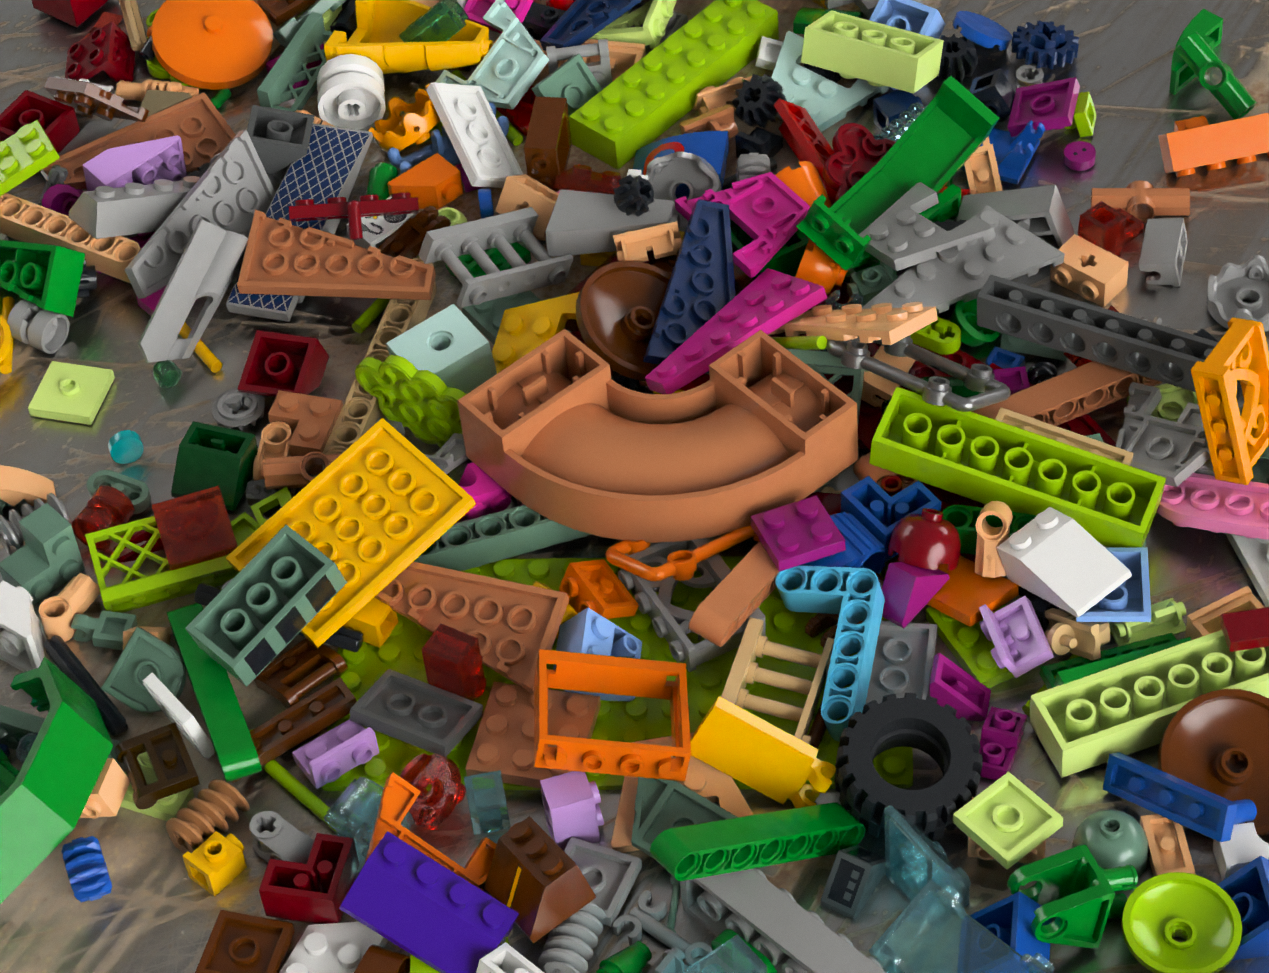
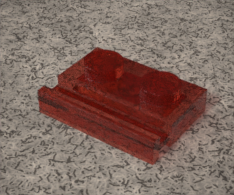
(584, 179)

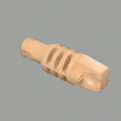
(137, 91)

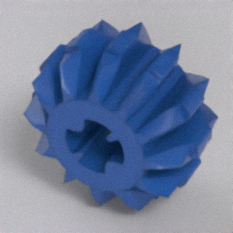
(86, 868)

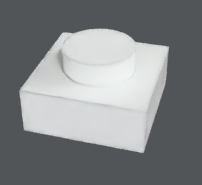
(768, 53)

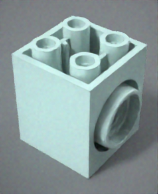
(448, 348)

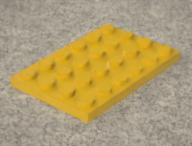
(369, 516)

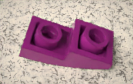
(1000, 741)

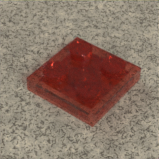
(194, 528)

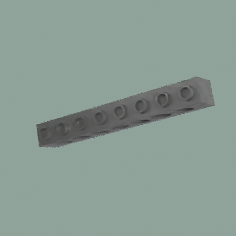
(1092, 332)

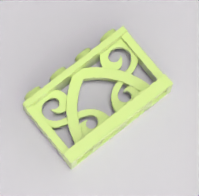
(653, 16)

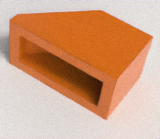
(432, 181)

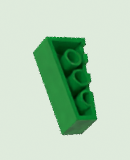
(42, 274)

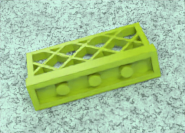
(152, 588)

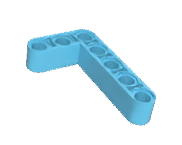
(850, 637)

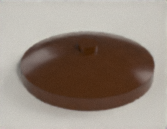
(620, 312)
(1222, 747)

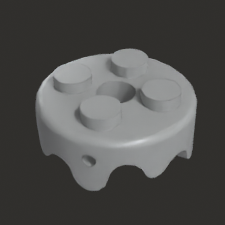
(677, 168)
(1237, 283)

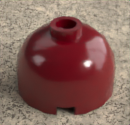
(926, 540)

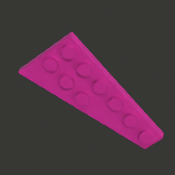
(762, 305)

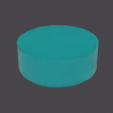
(125, 447)

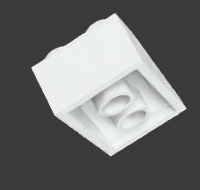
(1061, 562)

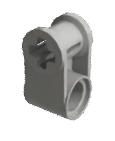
(278, 839)

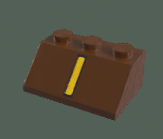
(536, 879)

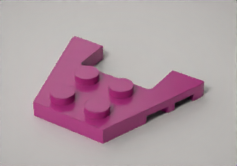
(763, 210)

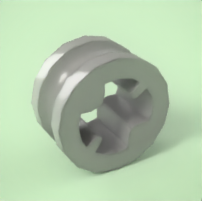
(1028, 72)

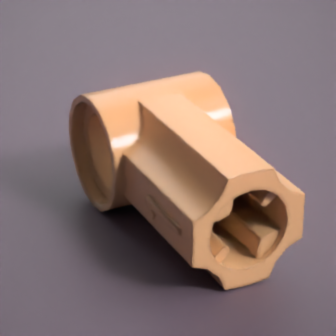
(988, 538)
(59, 610)

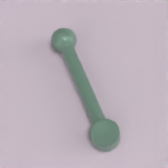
(674, 903)

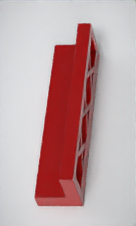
(805, 138)

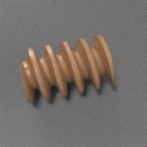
(205, 814)

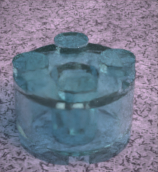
(356, 812)

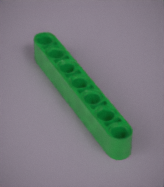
(216, 701)
(756, 841)

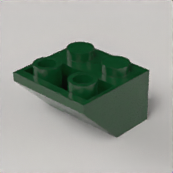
(214, 458)

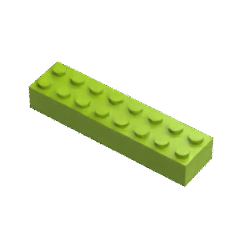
(666, 80)
(1017, 467)

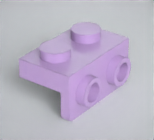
(1016, 636)

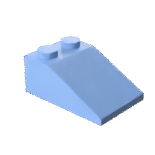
(909, 16)
(1132, 598)

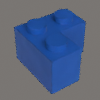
(880, 511)

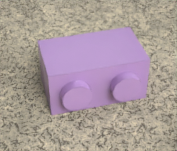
(571, 808)

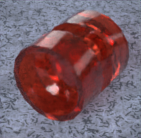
(103, 510)

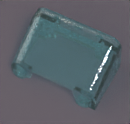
(942, 938)

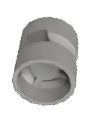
(38, 327)

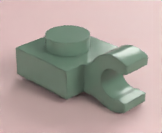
(105, 630)

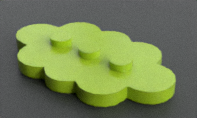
(412, 397)

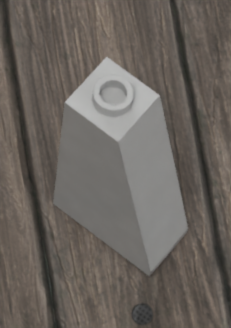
(588, 221)

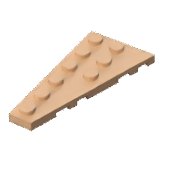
(868, 324)

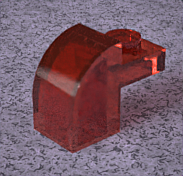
(1109, 227)

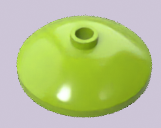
(1184, 908)

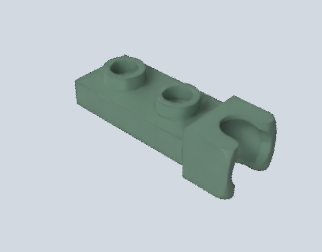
(287, 31)

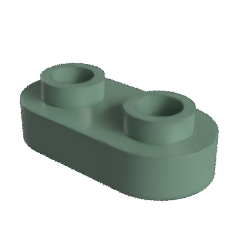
(134, 489)

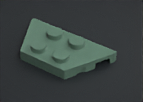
(668, 805)

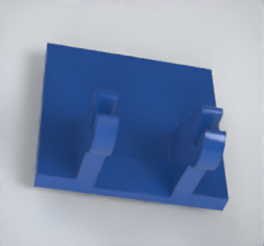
(1015, 152)

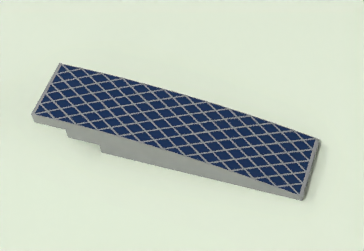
(323, 173)

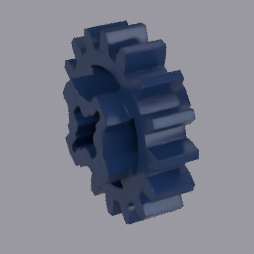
(1045, 44)

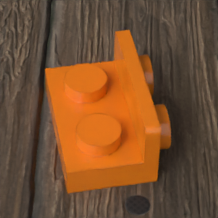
(598, 588)

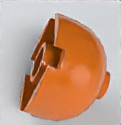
(820, 268)

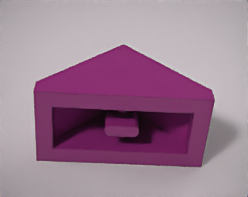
(909, 590)
(958, 689)

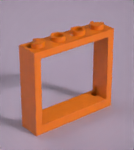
(615, 677)

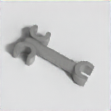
(648, 920)

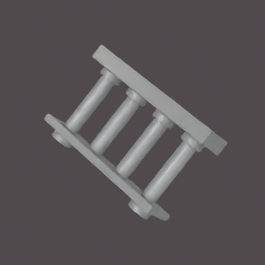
(498, 233)

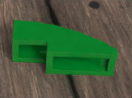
(1210, 29)

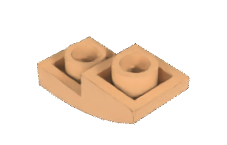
(23, 484)

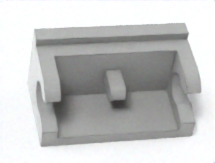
(1164, 250)

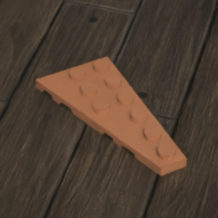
(194, 120)
(318, 263)
(504, 615)

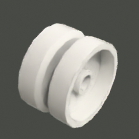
(351, 92)

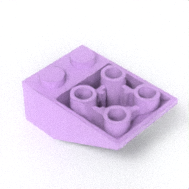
(137, 164)

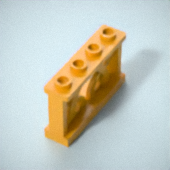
(1233, 439)

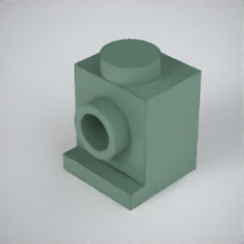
(870, 281)

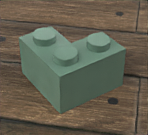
(47, 558)

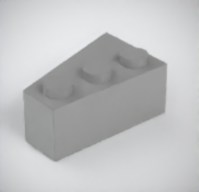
(1033, 208)

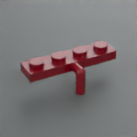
(341, 209)

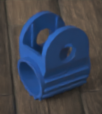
(862, 547)

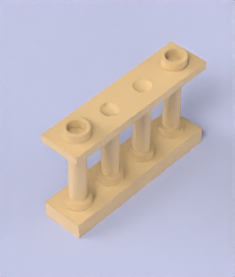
(747, 671)

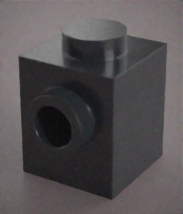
(995, 93)

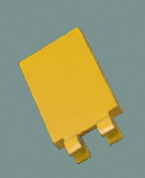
(760, 755)

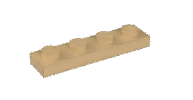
(1064, 436)

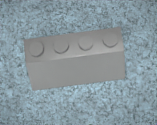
(129, 208)

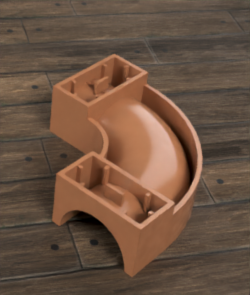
(658, 463)

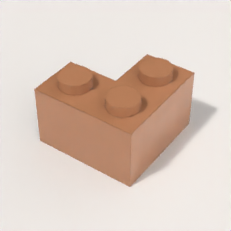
(309, 419)

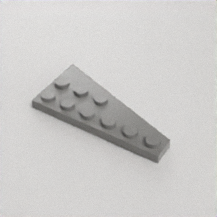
(222, 196)
(963, 273)

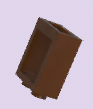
(548, 140)

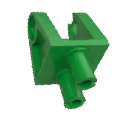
(1076, 893)

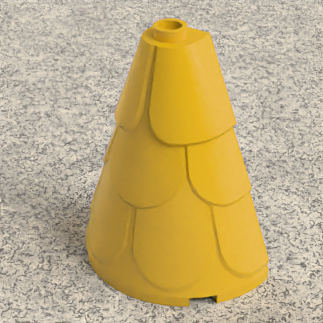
(379, 40)

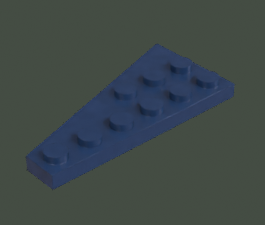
(584, 20)
(699, 281)

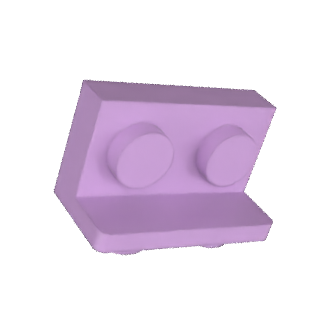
(336, 752)

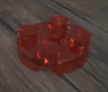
(444, 793)

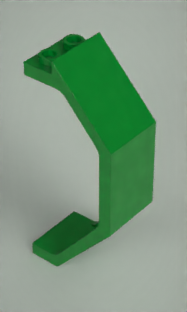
(925, 153)
(55, 776)

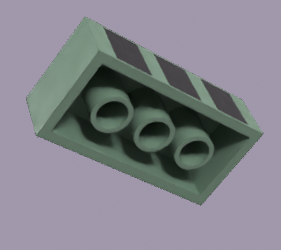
(266, 605)

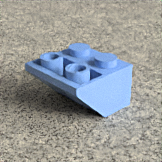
(596, 635)

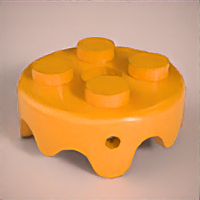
(405, 129)

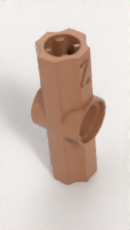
(1144, 200)
(293, 471)

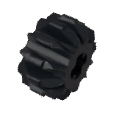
(957, 58)
(757, 99)

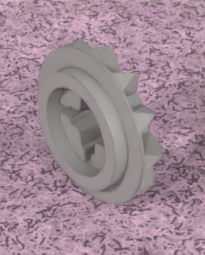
(232, 401)

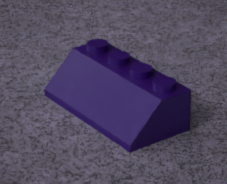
(427, 908)

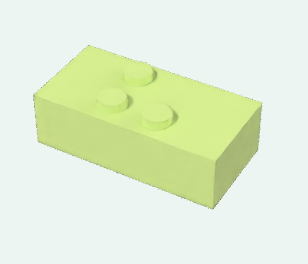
(872, 52)

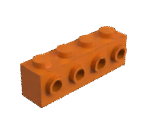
(1215, 144)

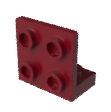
(104, 50)

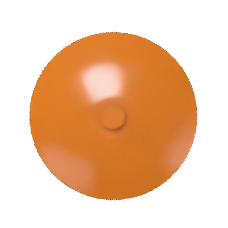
(212, 41)

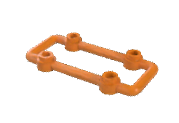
(680, 563)

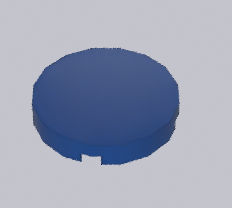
(982, 30)

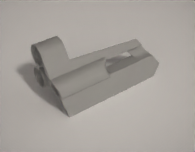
(204, 269)

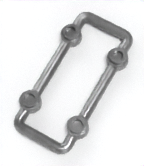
(937, 389)

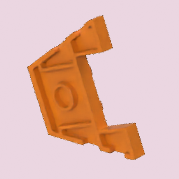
(395, 803)

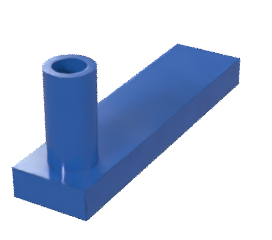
(1175, 798)

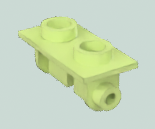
(1165, 619)

